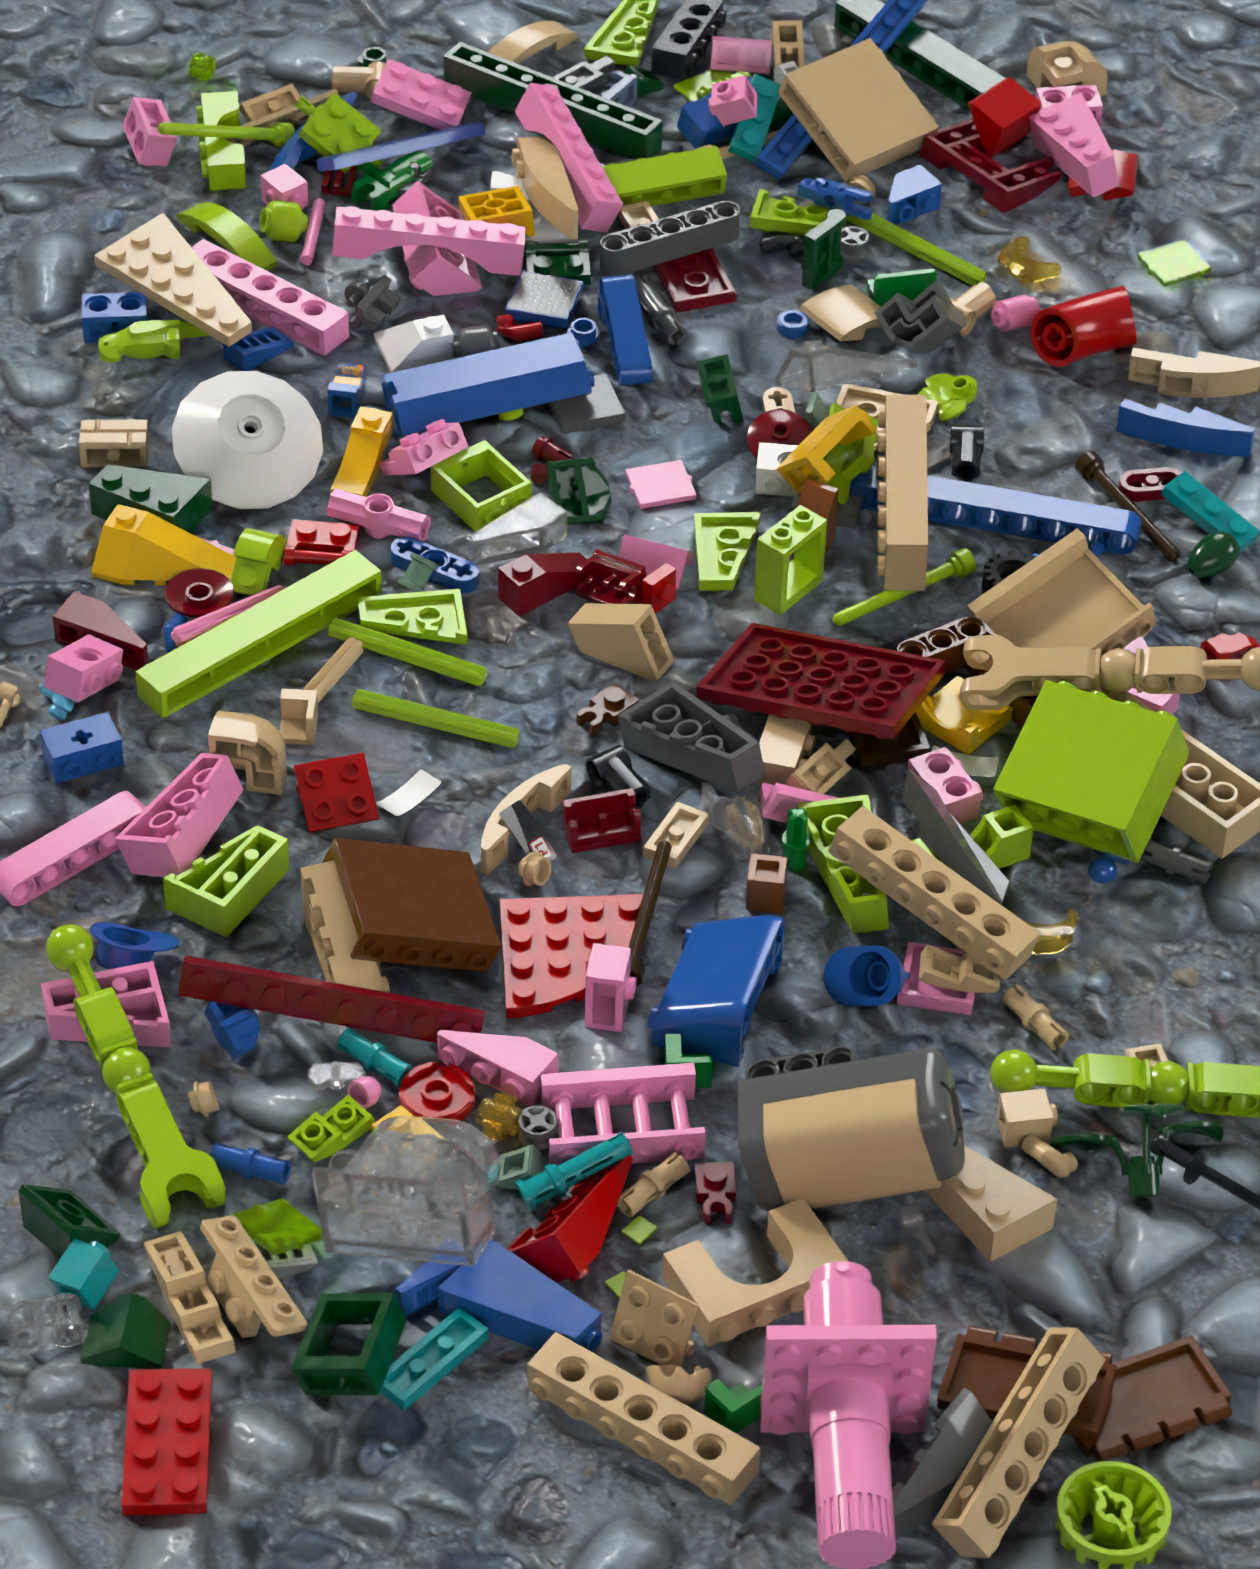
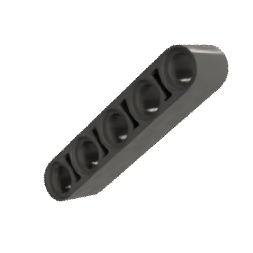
(669, 238)

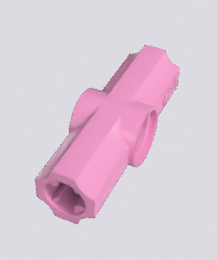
(378, 515)

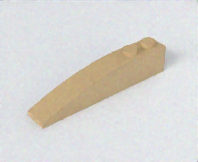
(546, 182)

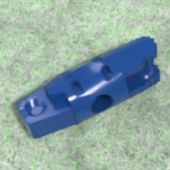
(836, 196)

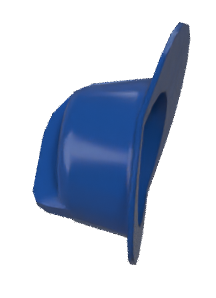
(126, 946)
(864, 975)

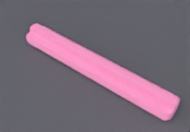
(190, 630)

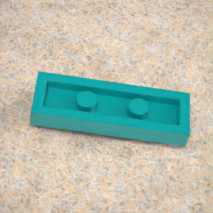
(751, 133)
(1208, 509)
(433, 1358)

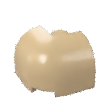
(1066, 65)
(251, 746)

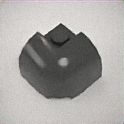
(923, 322)

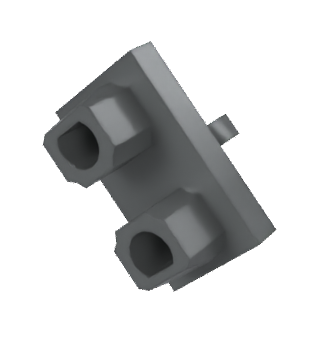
(368, 301)

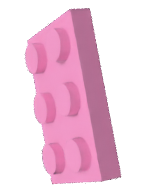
(420, 96)

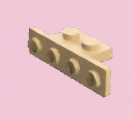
(276, 108)
(246, 1282)

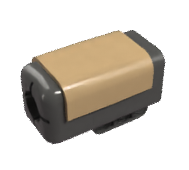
(848, 1126)

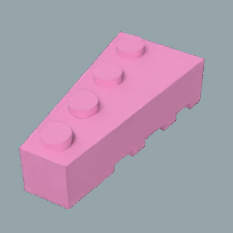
(1076, 144)
(181, 818)

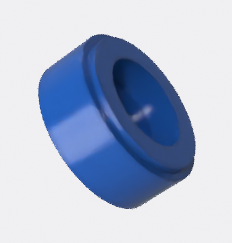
(792, 324)

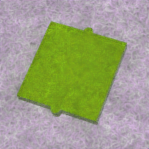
(1174, 263)
(278, 1226)

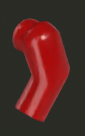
(518, 332)

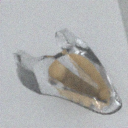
(738, 818)

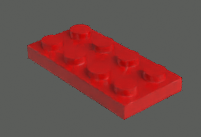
(167, 1442)

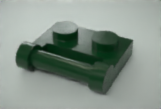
(823, 249)
(570, 267)

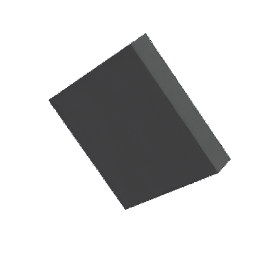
(589, 411)

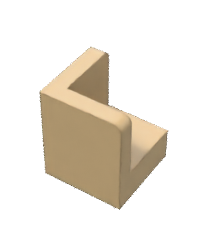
(298, 716)

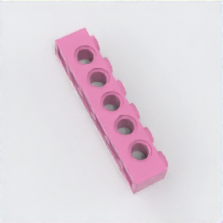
(276, 301)

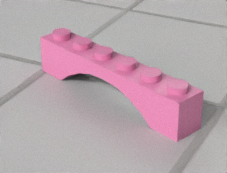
(546, 113)
(366, 232)

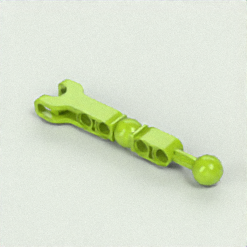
(127, 1072)
(1130, 1081)

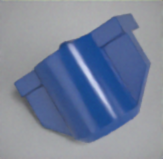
(233, 1027)

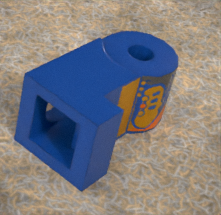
(348, 386)

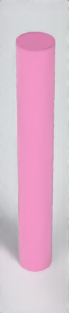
(312, 232)

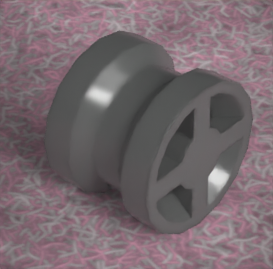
(854, 245)
(536, 1127)

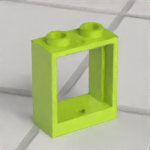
(480, 461)
(782, 582)

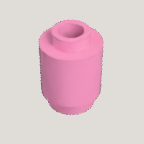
(1014, 312)

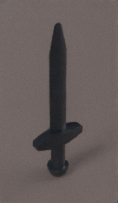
(1196, 1166)

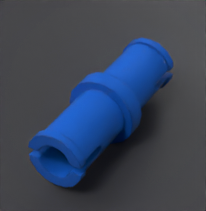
(251, 1163)

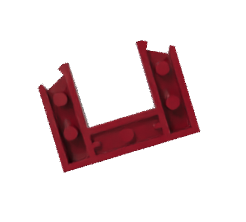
(1004, 188)

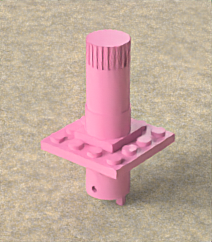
(849, 1388)

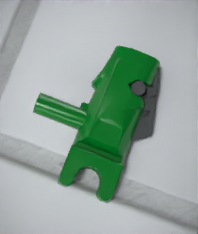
(388, 183)

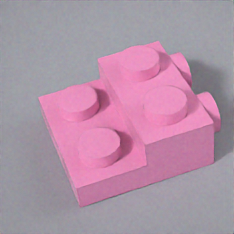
(425, 450)

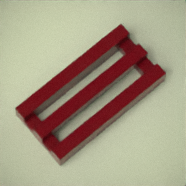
(336, 189)

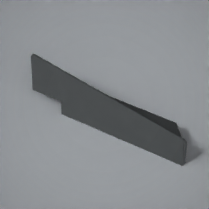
(951, 840)

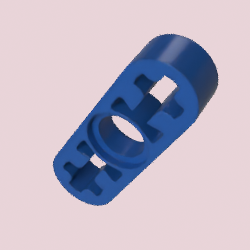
(453, 574)

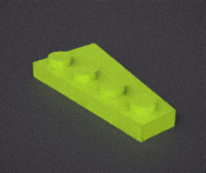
(624, 33)

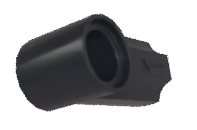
(966, 451)
(615, 772)

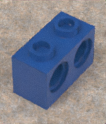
(111, 313)

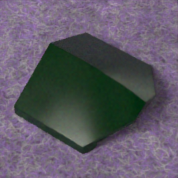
(578, 489)
(127, 1334)

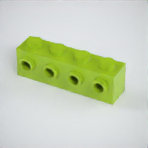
(669, 177)

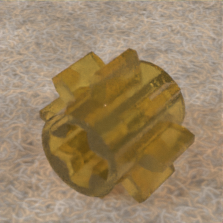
(499, 1116)

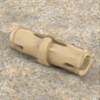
(1035, 1017)
(652, 1184)

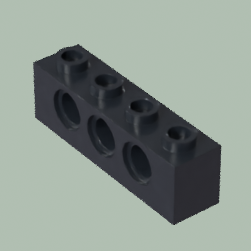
(687, 38)

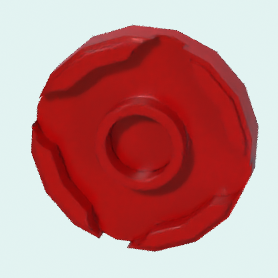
(437, 1091)

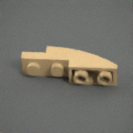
(1203, 377)

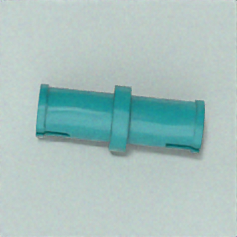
(373, 1056)

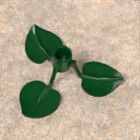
(1144, 1171)

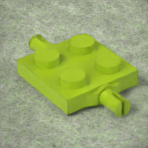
(336, 128)

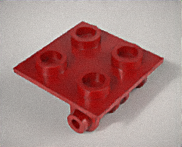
(336, 792)

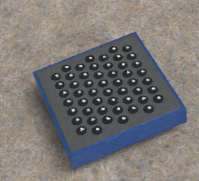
(544, 299)

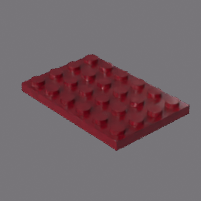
(821, 680)

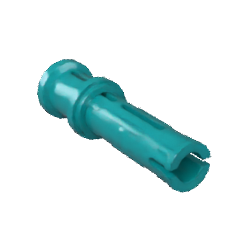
(558, 1178)

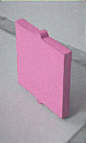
(660, 484)

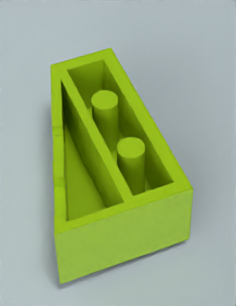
(231, 882)

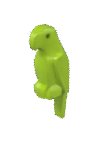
(147, 340)

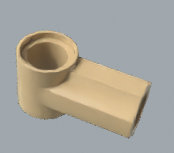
(357, 79)
(974, 304)

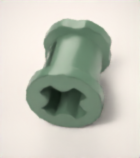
(417, 573)

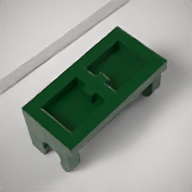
(719, 388)

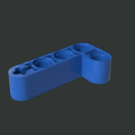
(623, 317)

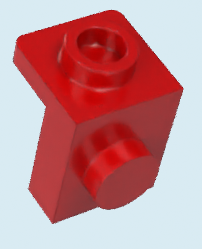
(659, 587)

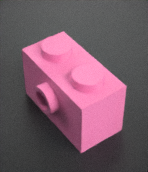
(608, 987)

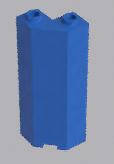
(487, 383)

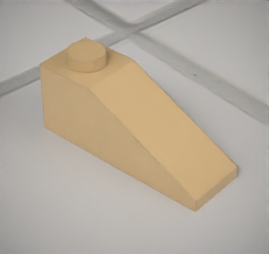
(787, 43)

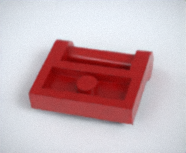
(319, 542)

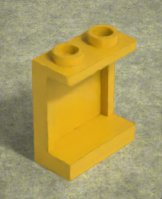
(807, 459)

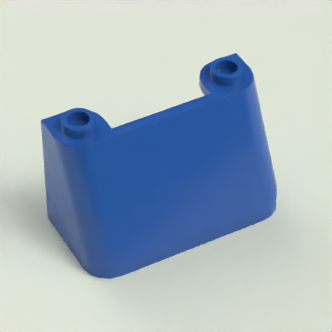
(718, 985)

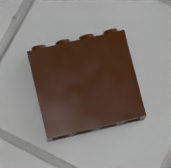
(415, 905)

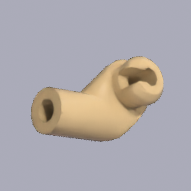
(1059, 1164)

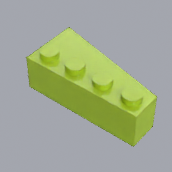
(858, 900)

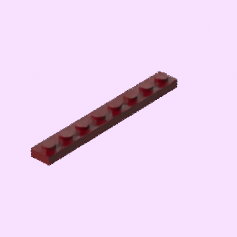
(324, 1000)

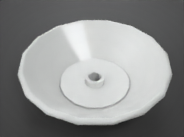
(243, 466)

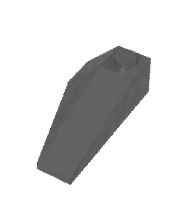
(941, 1466)

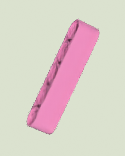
(67, 849)

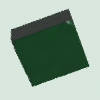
(646, 82)

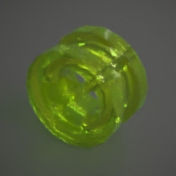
(202, 66)

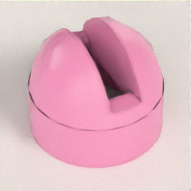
(365, 1091)

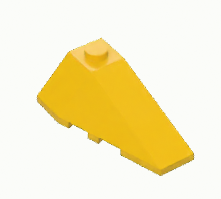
(149, 548)

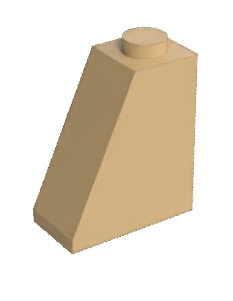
(623, 637)

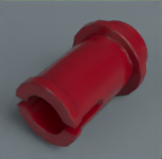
(546, 450)

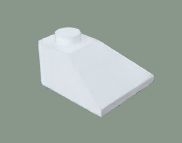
(416, 343)

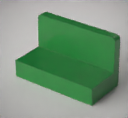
(906, 283)

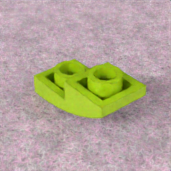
(338, 1128)

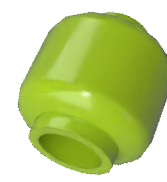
(283, 221)

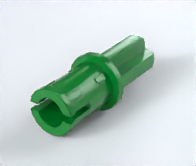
(796, 839)

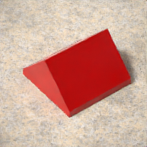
(1003, 115)

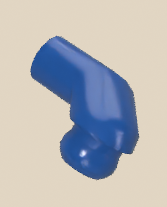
(175, 620)

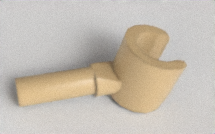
(9, 698)

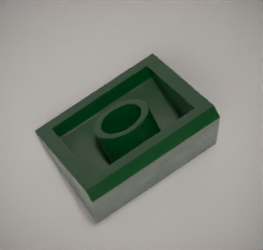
(60, 1216)

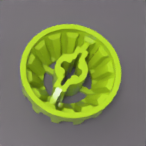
(1117, 1500)

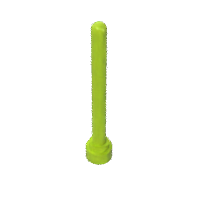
(277, 134)
(958, 564)

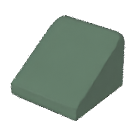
(815, 411)
(520, 1164)

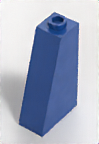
(519, 1301)

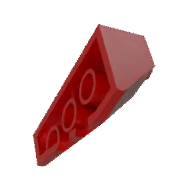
(575, 1227)

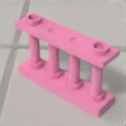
(624, 1087)

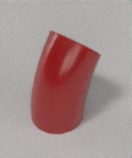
(1084, 327)

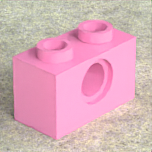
(83, 668)

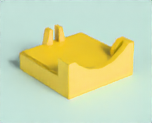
(499, 207)
(957, 725)

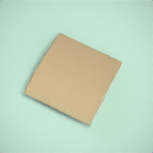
(843, 312)

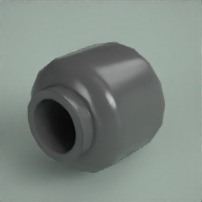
(475, 340)

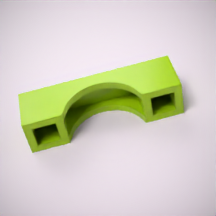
(220, 159)
(1001, 835)

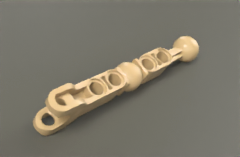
(1153, 670)

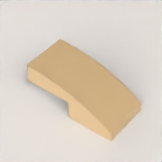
(956, 972)

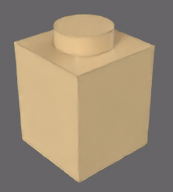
(1024, 1115)

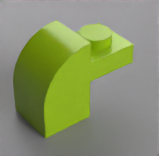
(256, 555)

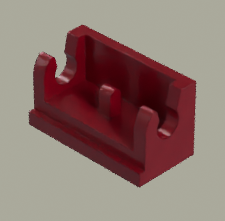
(611, 579)
(601, 820)

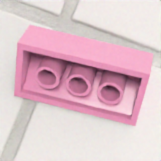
(433, 267)

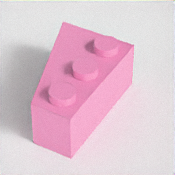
(138, 995)

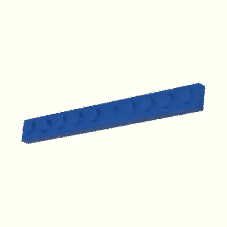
(793, 137)

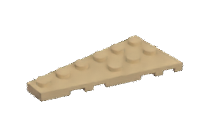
(169, 272)

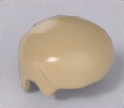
(678, 1383)

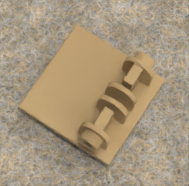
(654, 1321)

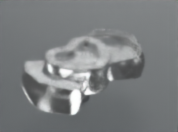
(334, 1075)

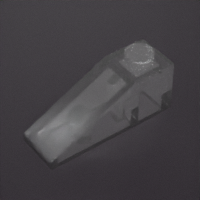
(521, 531)

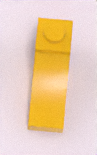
(364, 451)

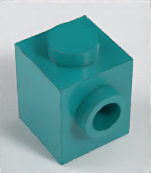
(84, 1272)

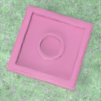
(929, 996)

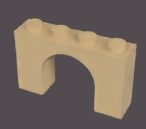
(734, 1307)

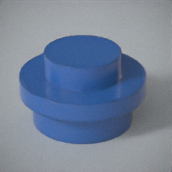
(585, 331)

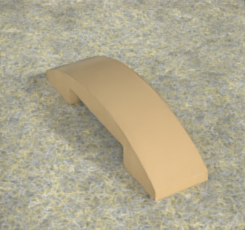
(532, 39)
(542, 791)

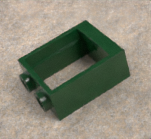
(360, 1374)

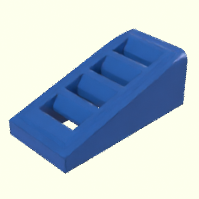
(252, 351)
(422, 1286)

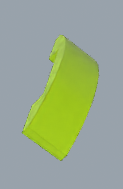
(229, 232)

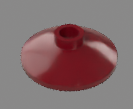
(765, 425)
(198, 592)

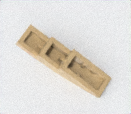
(189, 1297)

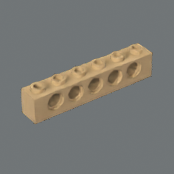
(934, 892)
(669, 1430)
(1018, 1443)

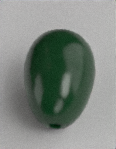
(1213, 555)

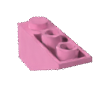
(500, 1061)

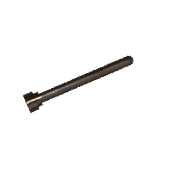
(1092, 467)
(647, 908)

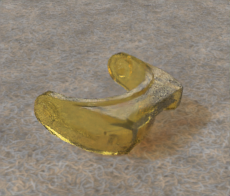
(1024, 268)
(1055, 936)

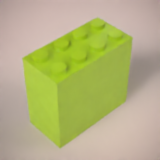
(1093, 769)

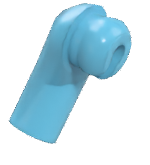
(60, 705)

